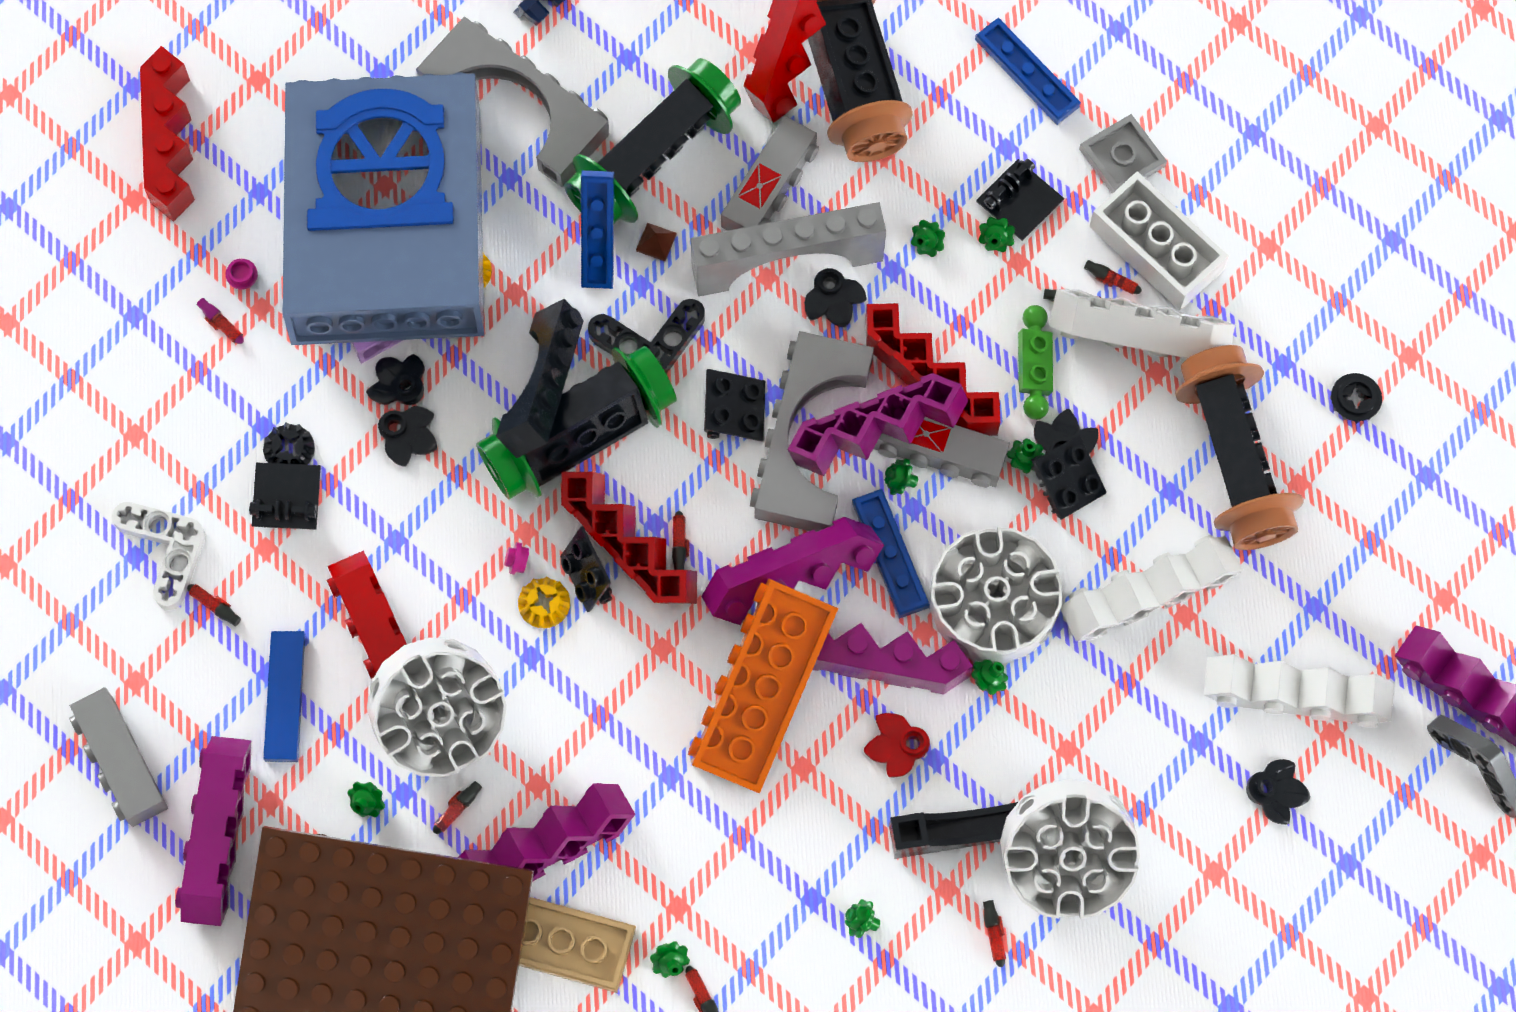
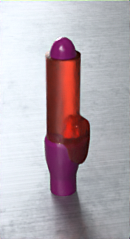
(219, 321)

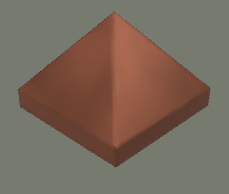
(656, 242)

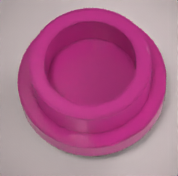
(241, 274)
(516, 558)

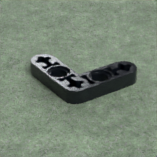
(692, 326)

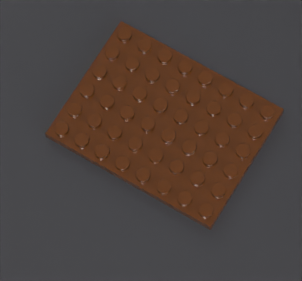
(379, 929)

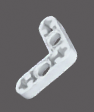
(176, 546)

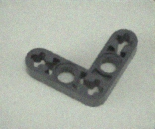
(1482, 753)

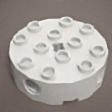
(987, 564)
(436, 707)
(1070, 849)

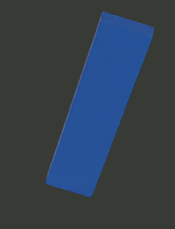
(1027, 71)
(597, 229)
(893, 560)
(284, 696)

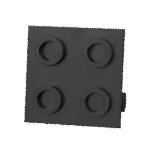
(1020, 198)
(734, 405)
(1068, 477)
(285, 496)
(586, 571)

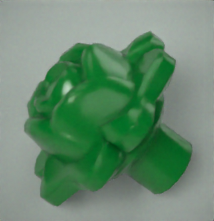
(996, 234)
(928, 238)
(1022, 453)
(899, 476)
(989, 676)
(366, 799)
(861, 918)
(669, 959)

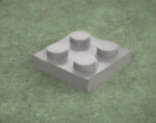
(1122, 152)

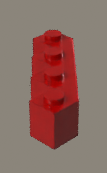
(782, 55)
(162, 120)
(912, 358)
(614, 530)
(368, 609)

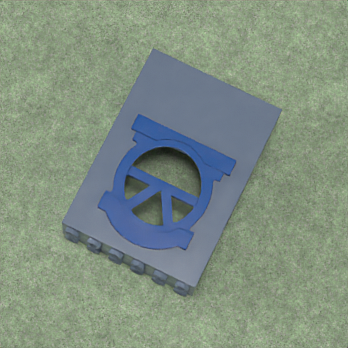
(394, 268)

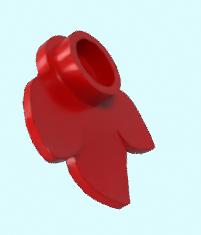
(892, 746)

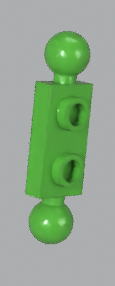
(1035, 362)

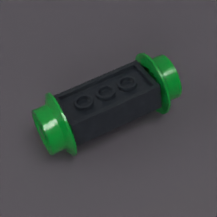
(699, 98)
(585, 423)

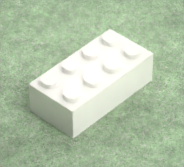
(1158, 240)

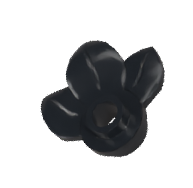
(834, 302)
(395, 378)
(1062, 430)
(411, 437)
(1282, 790)

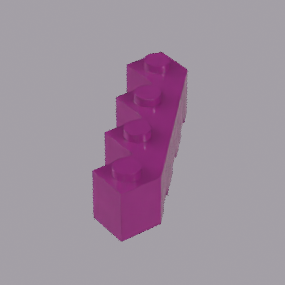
(859, 426)
(808, 558)
(895, 664)
(1460, 681)
(561, 832)
(212, 840)

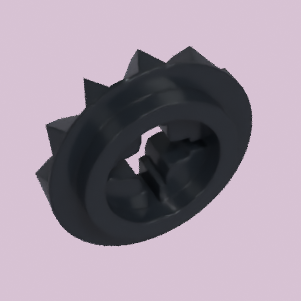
(1366, 389)
(303, 447)

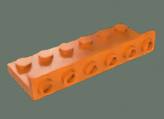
(762, 685)

